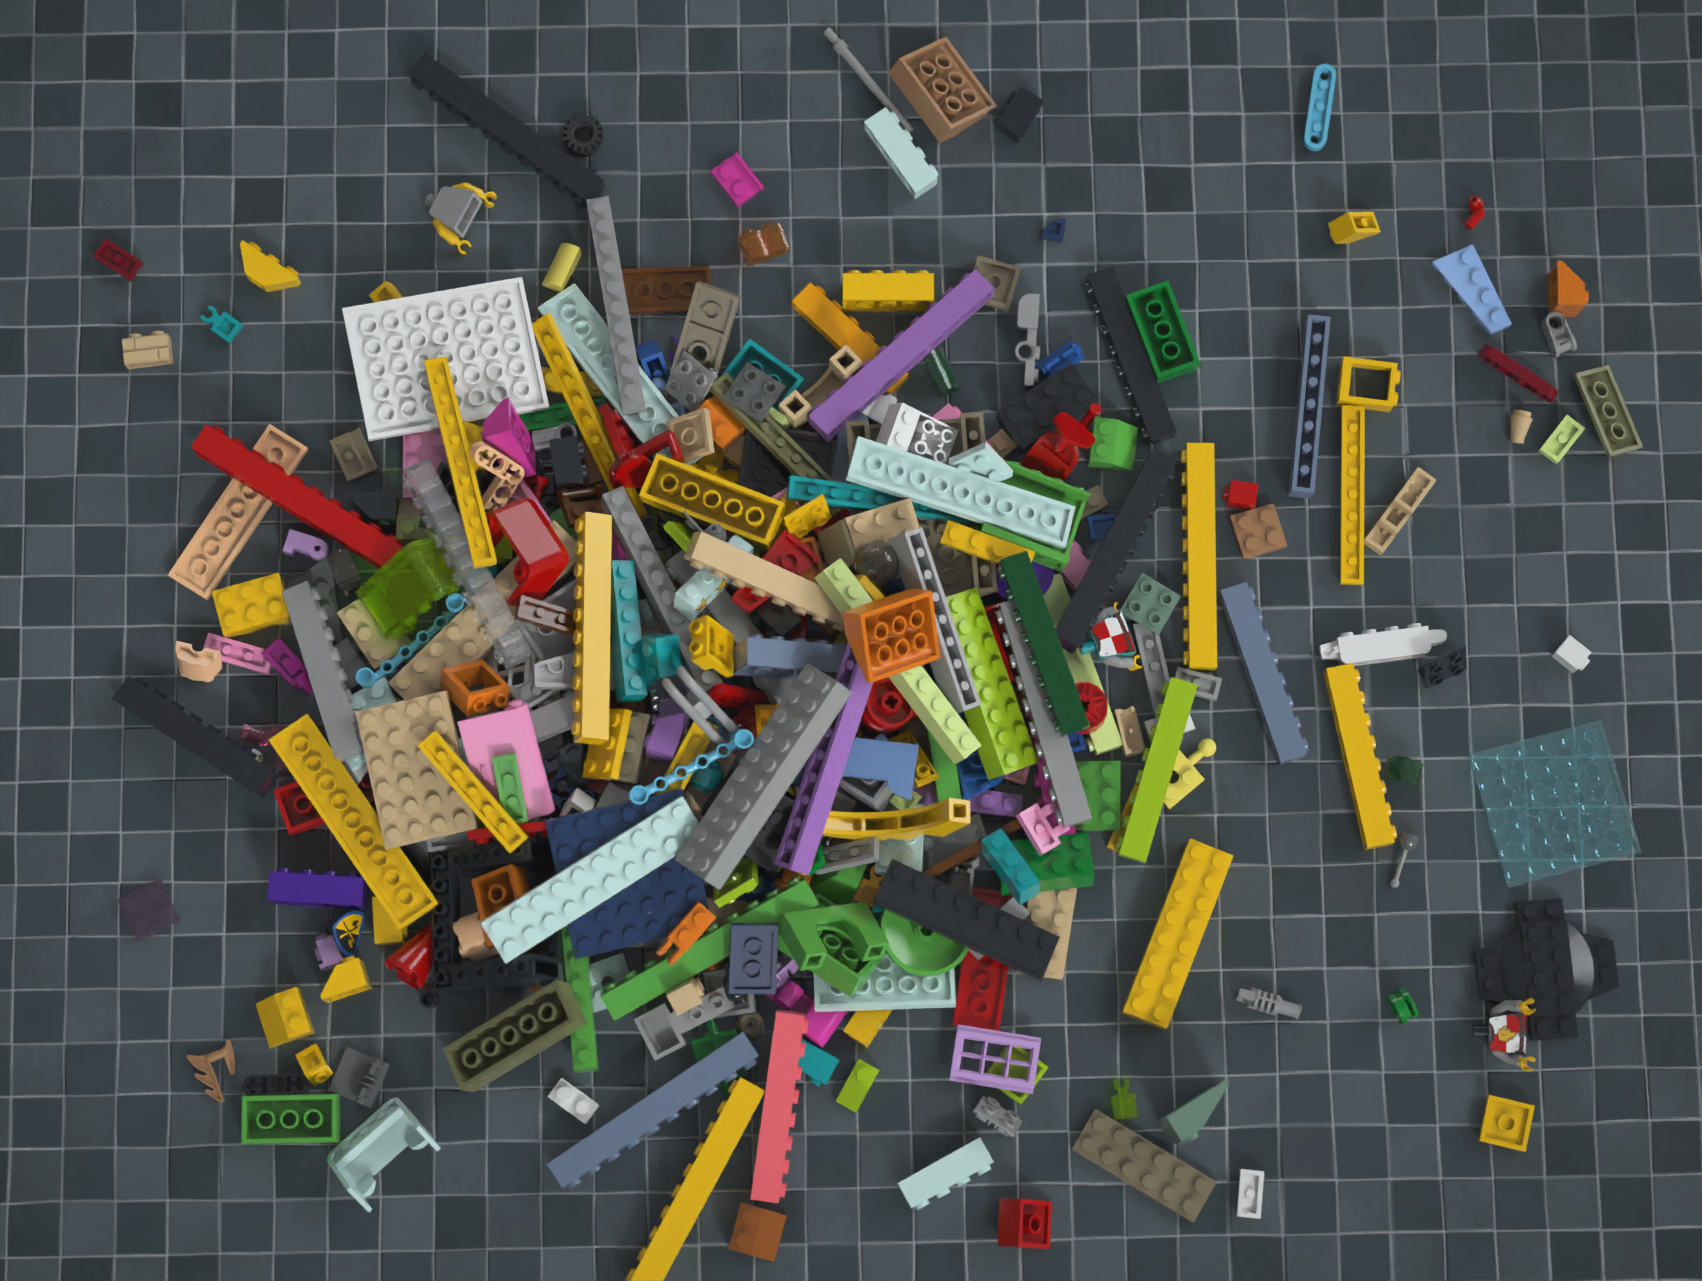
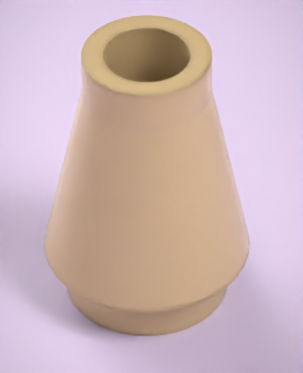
(1519, 424)

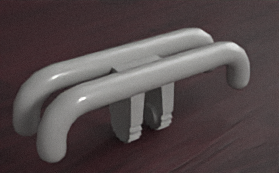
(699, 705)

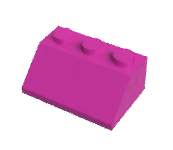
(510, 437)

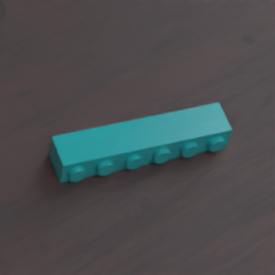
(626, 634)

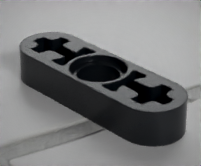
(260, 1091)

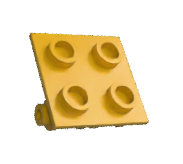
(807, 517)

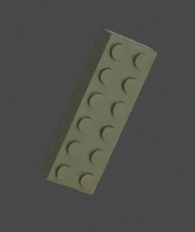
(515, 1036)

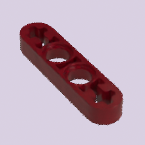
(1518, 373)

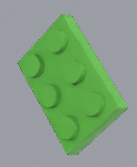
(1103, 793)

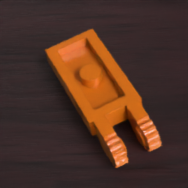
(687, 931)

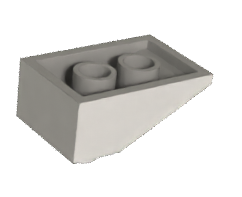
(870, 792)

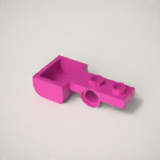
(821, 1024)

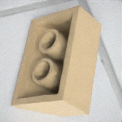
(369, 636)

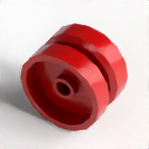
(885, 708)

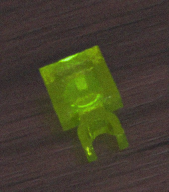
(1123, 1104)

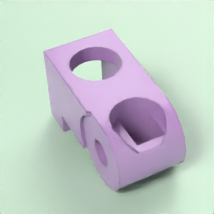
(305, 544)

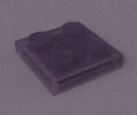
(149, 910)

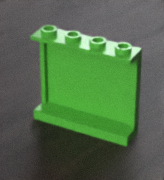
(1048, 487)

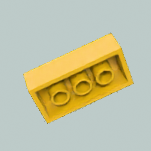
(887, 291)

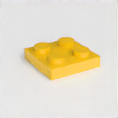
(1506, 1123)

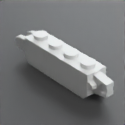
(1382, 646)

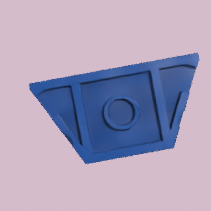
(973, 777)

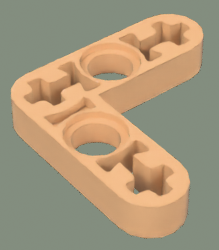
(502, 478)

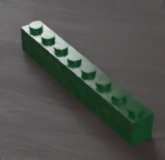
(1043, 643)

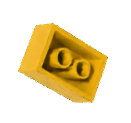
(251, 606)

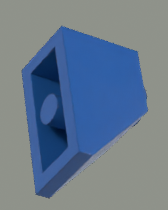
(652, 360)

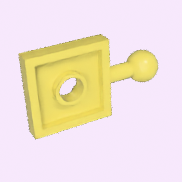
(1188, 776)

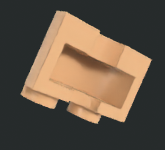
(197, 665)
(472, 938)

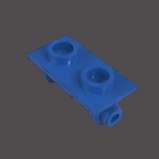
(1060, 359)

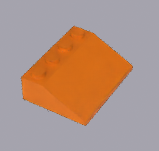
(893, 633)

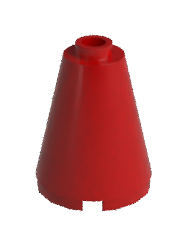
(413, 959)

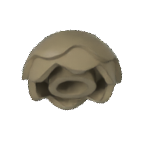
(757, 1024)

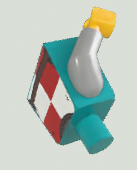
(1111, 640)

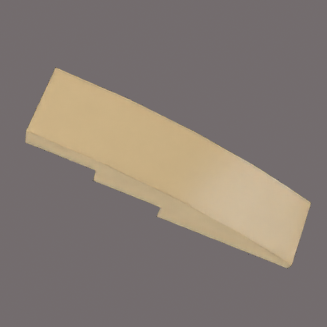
(1399, 511)

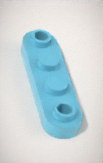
(1319, 107)

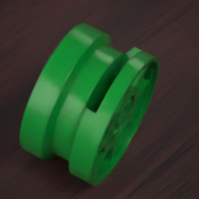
(1402, 1005)

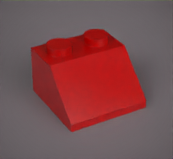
(1024, 1223)

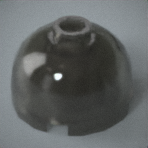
(877, 562)

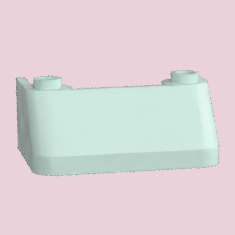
(375, 1145)

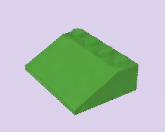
(842, 963)

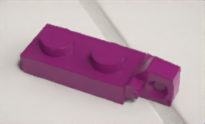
(288, 666)

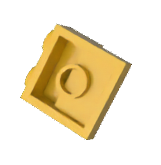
(712, 646)

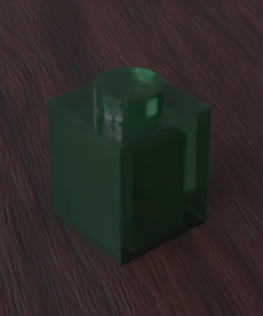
(1403, 770)

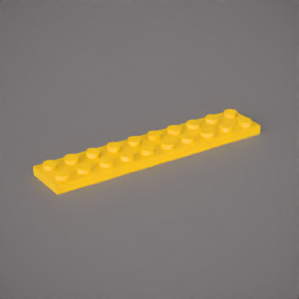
(353, 822)

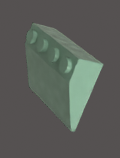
(1185, 1121)

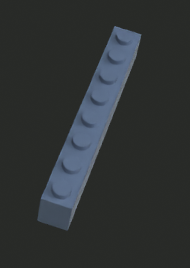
(1309, 406)
(1262, 673)

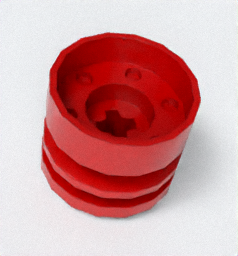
(1097, 705)

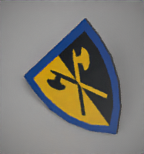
(347, 931)

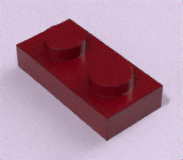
(118, 260)

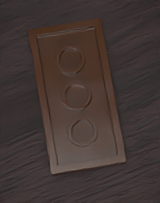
(662, 288)

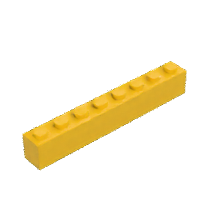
(1359, 757)

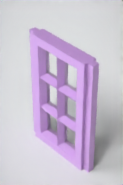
(991, 1080)

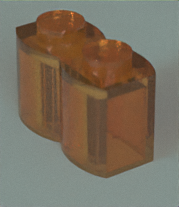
(763, 243)

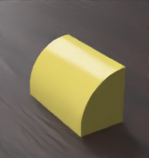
(562, 267)

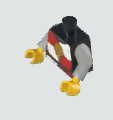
(1506, 1032)

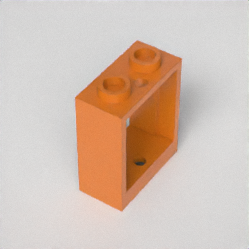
(466, 675)

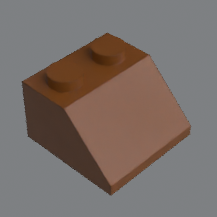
(757, 1232)

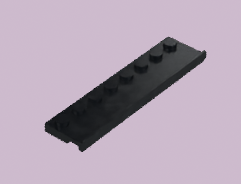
(966, 920)

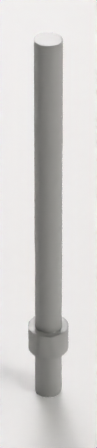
(842, 48)

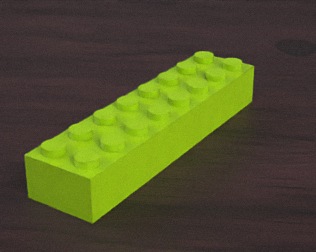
(998, 719)

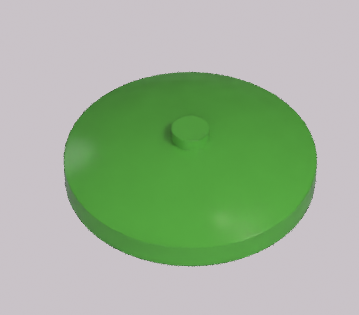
(919, 949)

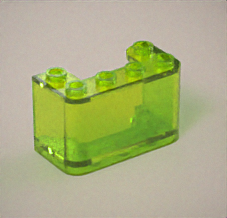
(407, 587)

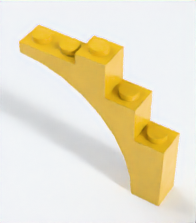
(906, 824)

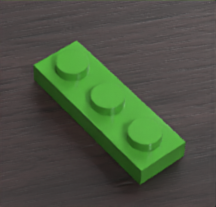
(510, 786)

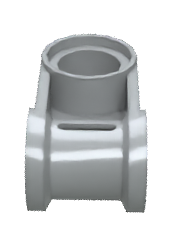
(1558, 336)

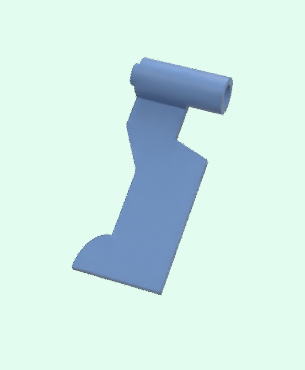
(879, 761)

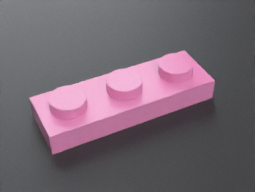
(238, 653)

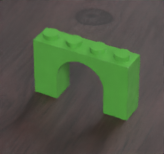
(851, 920)

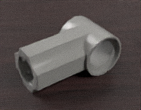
(542, 437)

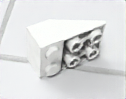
(916, 433)

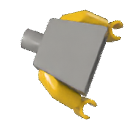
(455, 210)

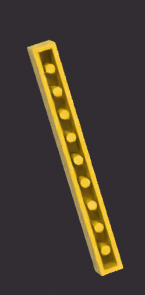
(1200, 557)
(592, 628)
(699, 1182)

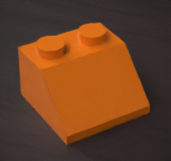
(1566, 291)
(724, 425)

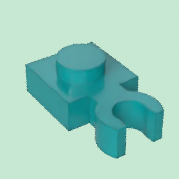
(224, 325)

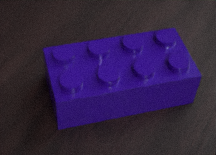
(317, 890)

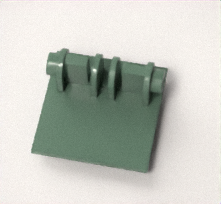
(1150, 603)

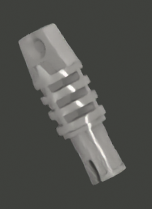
(1268, 1002)

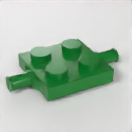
(711, 1042)

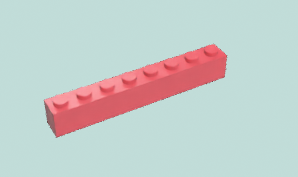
(778, 1105)

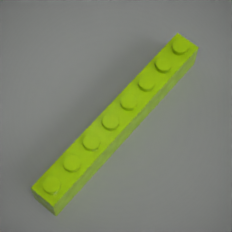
(1158, 769)

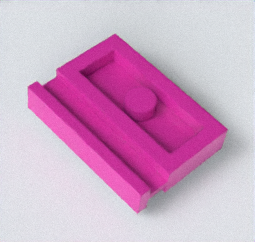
(737, 180)

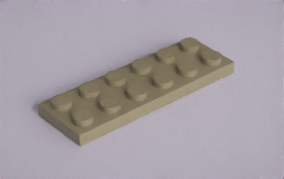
(1144, 1165)

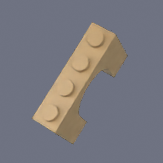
(797, 406)

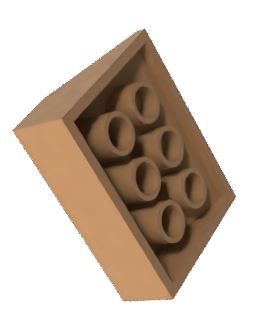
(942, 89)

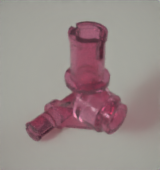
(262, 738)

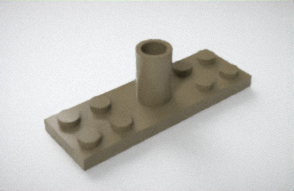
(706, 328)

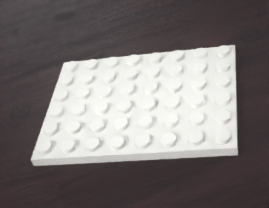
(480, 331)

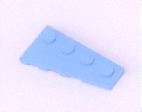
(1472, 284)

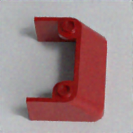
(535, 543)

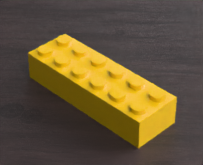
(713, 500)

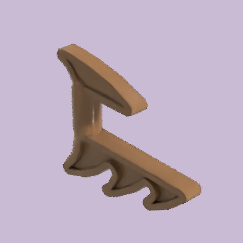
(204, 1064)

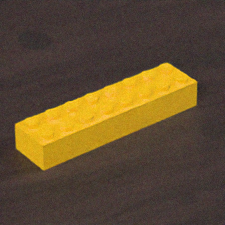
(1177, 934)

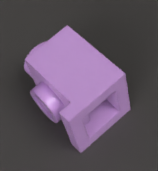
(327, 952)

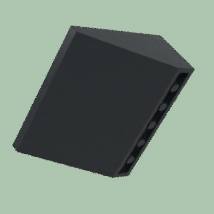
(454, 892)

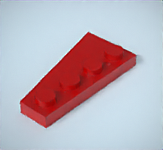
(786, 553)

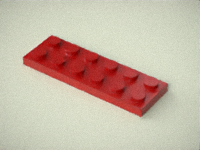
(982, 981)

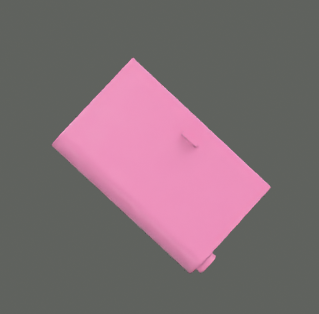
(502, 734)

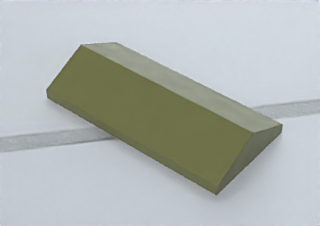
(1608, 411)

